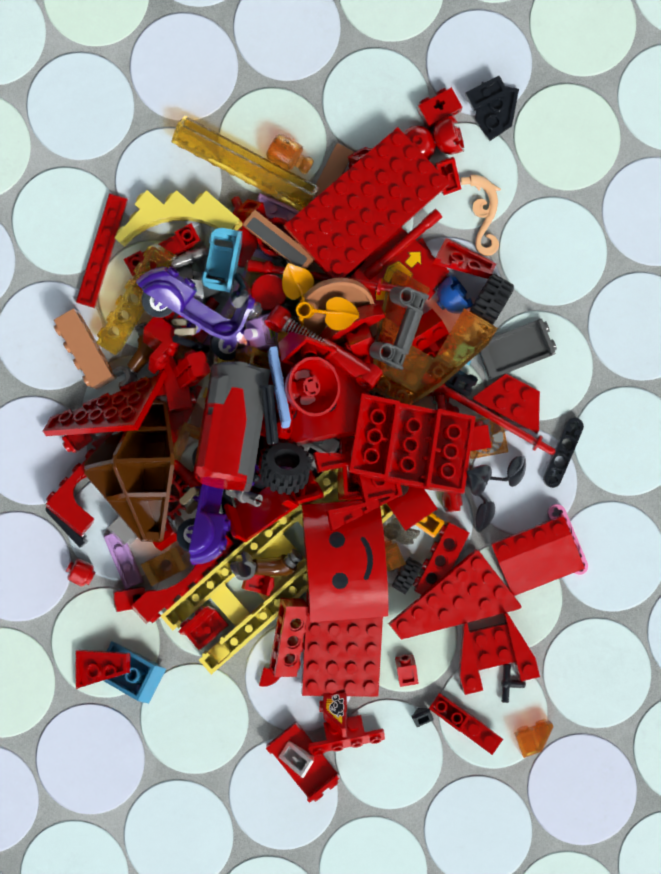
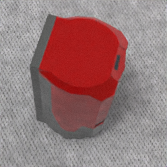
(231, 426)

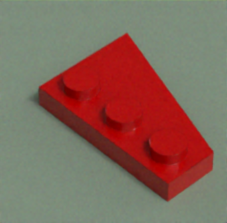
(464, 260)
(99, 666)

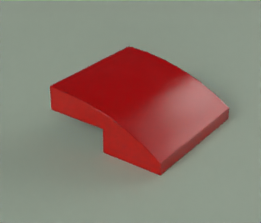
(412, 507)

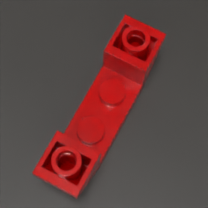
(177, 244)

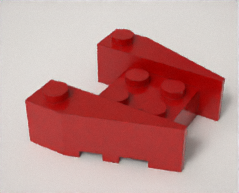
(492, 648)

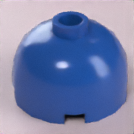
(453, 296)

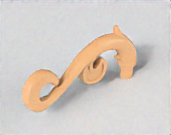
(489, 214)

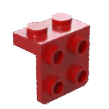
(203, 626)

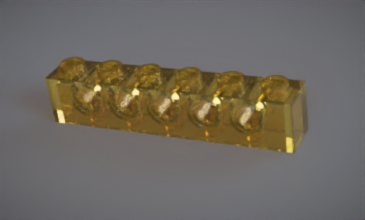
(115, 343)

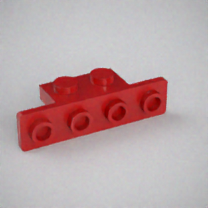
(355, 737)

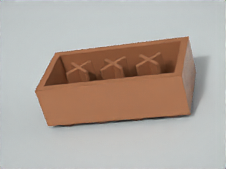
(83, 346)

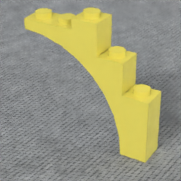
(176, 208)

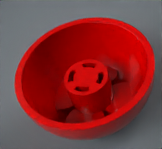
(321, 386)

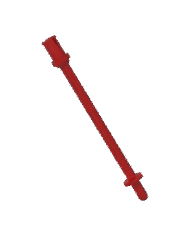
(268, 268)
(536, 442)

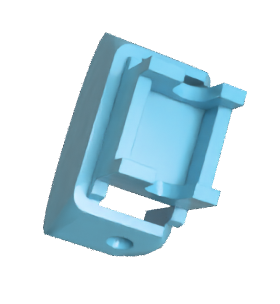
(221, 260)

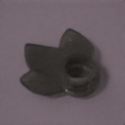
(396, 532)

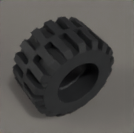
(492, 298)
(282, 479)

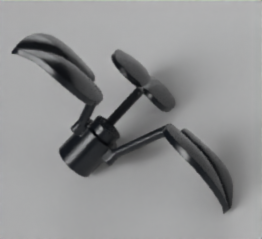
(478, 479)

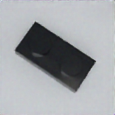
(486, 93)

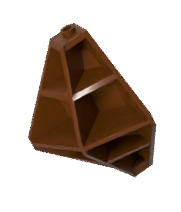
(137, 472)

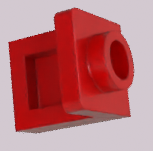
(259, 584)

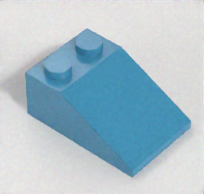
(141, 680)

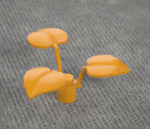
(297, 282)

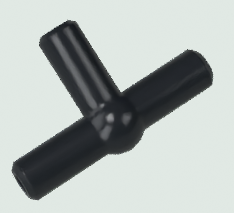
(506, 683)

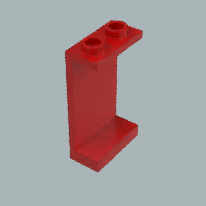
(251, 520)
(320, 774)

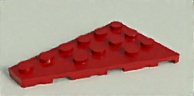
(109, 413)
(459, 597)

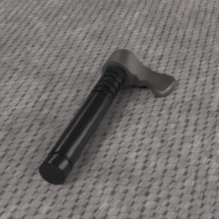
(197, 346)

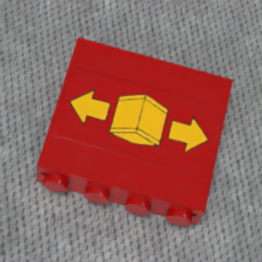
(412, 261)

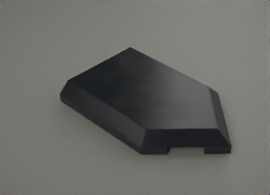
(497, 115)

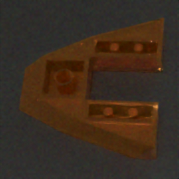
(420, 371)

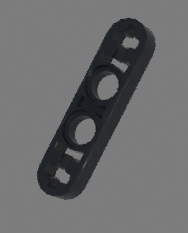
(560, 451)

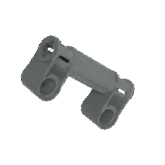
(395, 354)

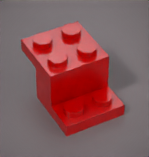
(158, 336)

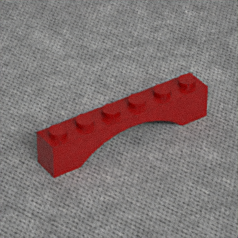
(152, 602)

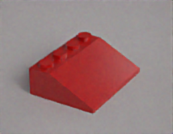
(538, 555)

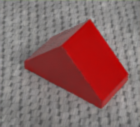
(449, 171)

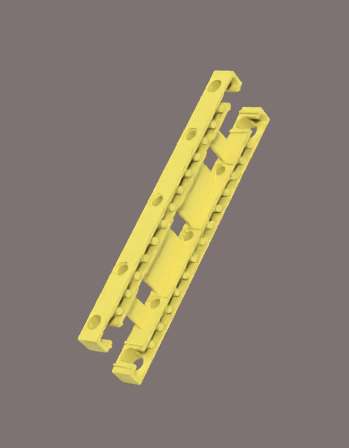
(266, 544)

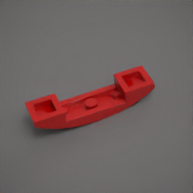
(368, 314)

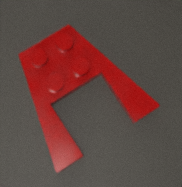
(374, 492)

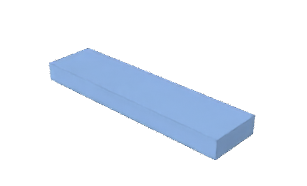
(279, 387)

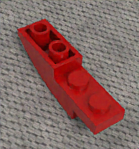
(466, 723)

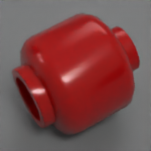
(80, 572)

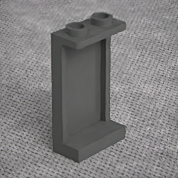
(517, 348)

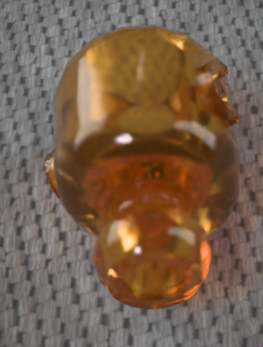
(288, 154)

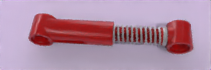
(365, 373)

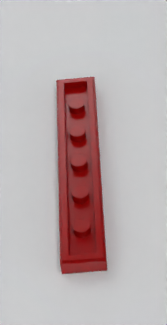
(102, 250)

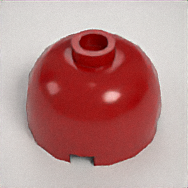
(448, 136)
(422, 139)

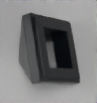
(422, 716)

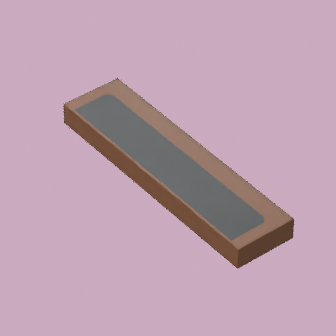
(277, 240)

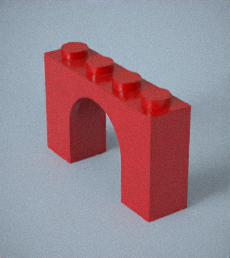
(63, 502)

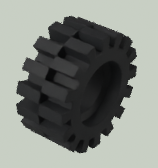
(407, 575)

